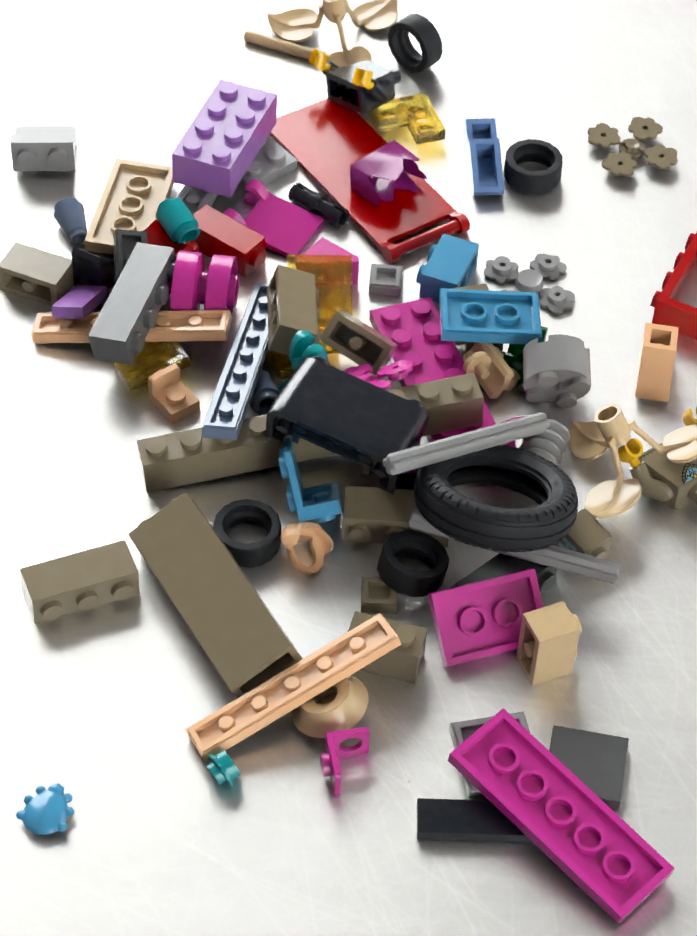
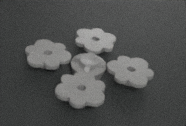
(531, 279)

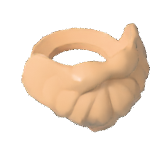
(304, 532)

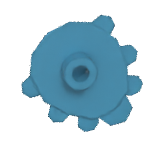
(46, 810)

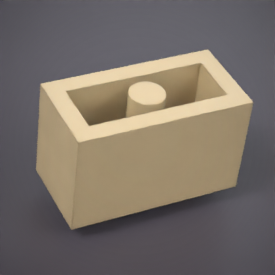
(548, 643)

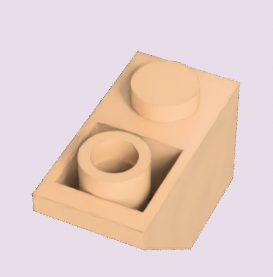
(656, 362)

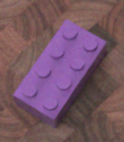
(224, 138)

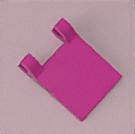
(282, 224)

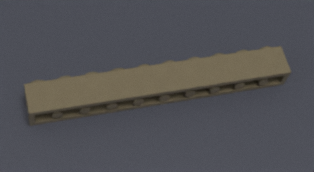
(190, 458)

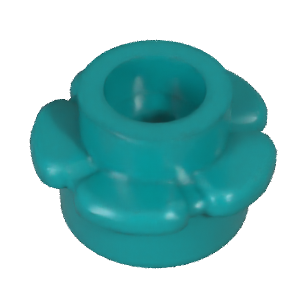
(223, 768)

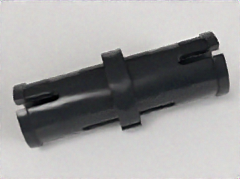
(318, 204)

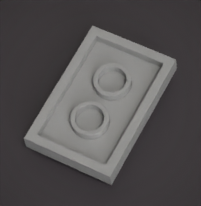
(269, 164)

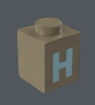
(587, 536)

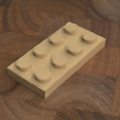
(128, 201)

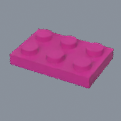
(483, 615)

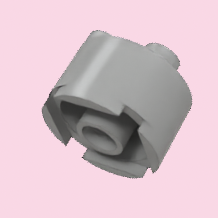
(556, 370)

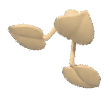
(298, 24)
(610, 431)

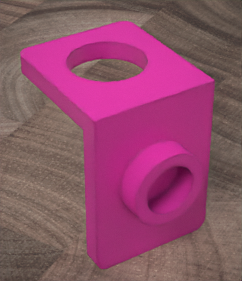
(333, 750)

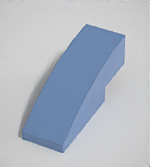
(483, 156)

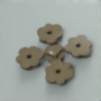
(632, 149)

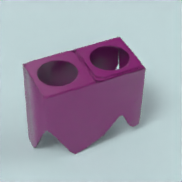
(388, 173)

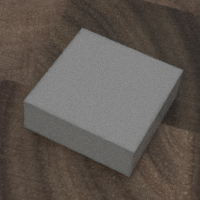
(385, 280)

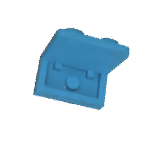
(310, 503)

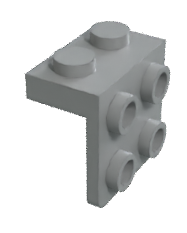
(43, 148)

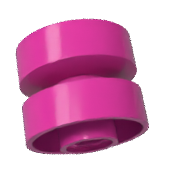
(194, 286)

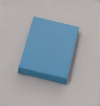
(489, 316)

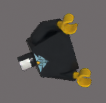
(358, 85)

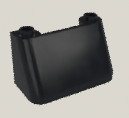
(346, 417)

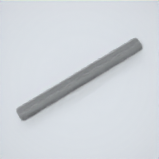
(465, 443)
(551, 556)

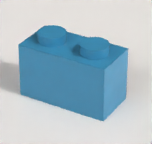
(448, 266)

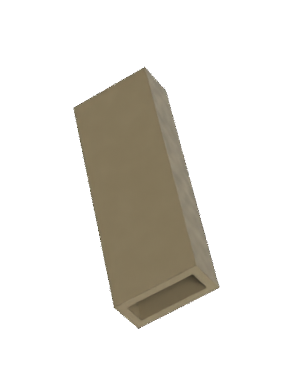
(214, 596)

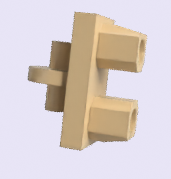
(490, 369)

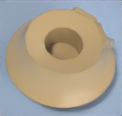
(333, 709)

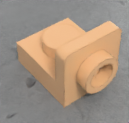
(171, 395)

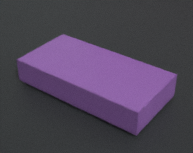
(79, 302)

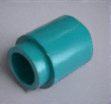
(177, 220)

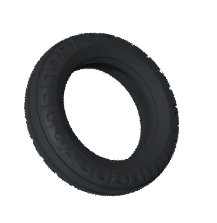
(495, 526)

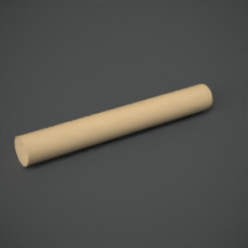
(277, 44)

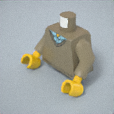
(659, 478)

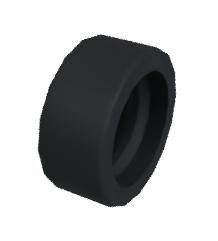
(426, 36)
(533, 181)
(250, 512)
(407, 580)

